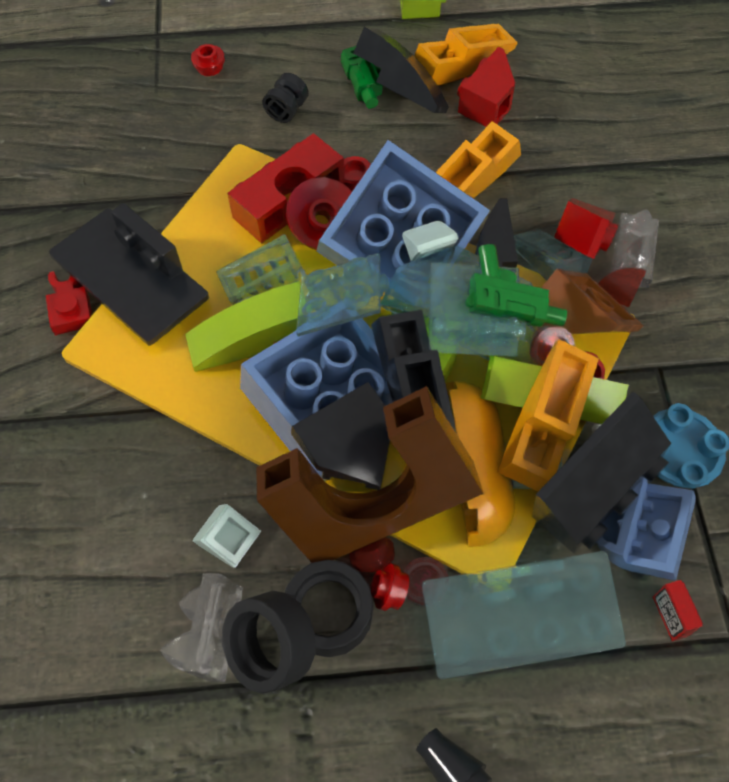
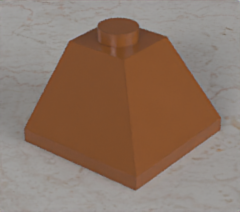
(587, 305)

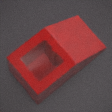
(488, 91)
(586, 228)

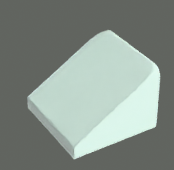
(428, 239)
(227, 535)

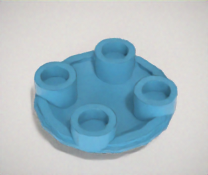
(695, 448)

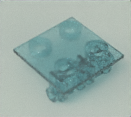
(340, 294)
(458, 330)

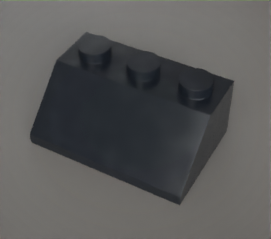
(602, 475)

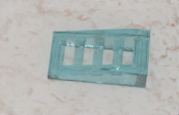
(548, 254)
(266, 255)

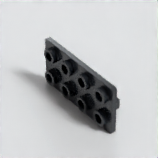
(131, 272)

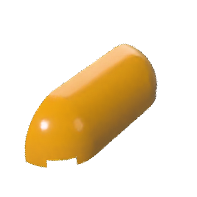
(481, 433)

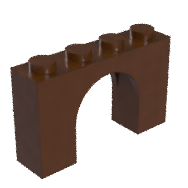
(337, 522)

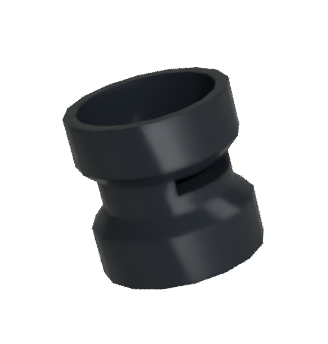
(285, 97)

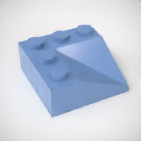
(391, 199)
(310, 373)

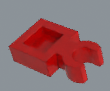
(69, 305)

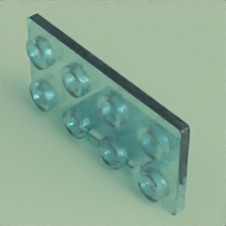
(522, 614)

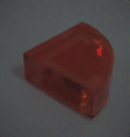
(623, 284)

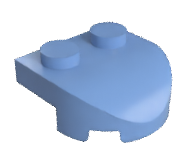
(651, 531)

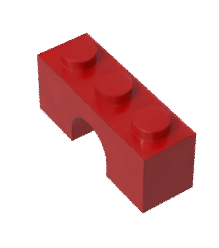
(261, 200)

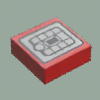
(677, 610)

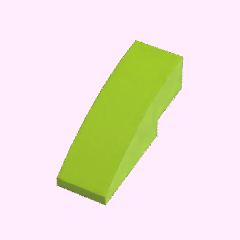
(245, 328)
(512, 381)

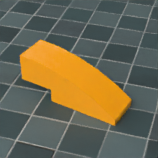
(462, 51)
(480, 163)
(549, 416)

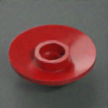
(310, 199)

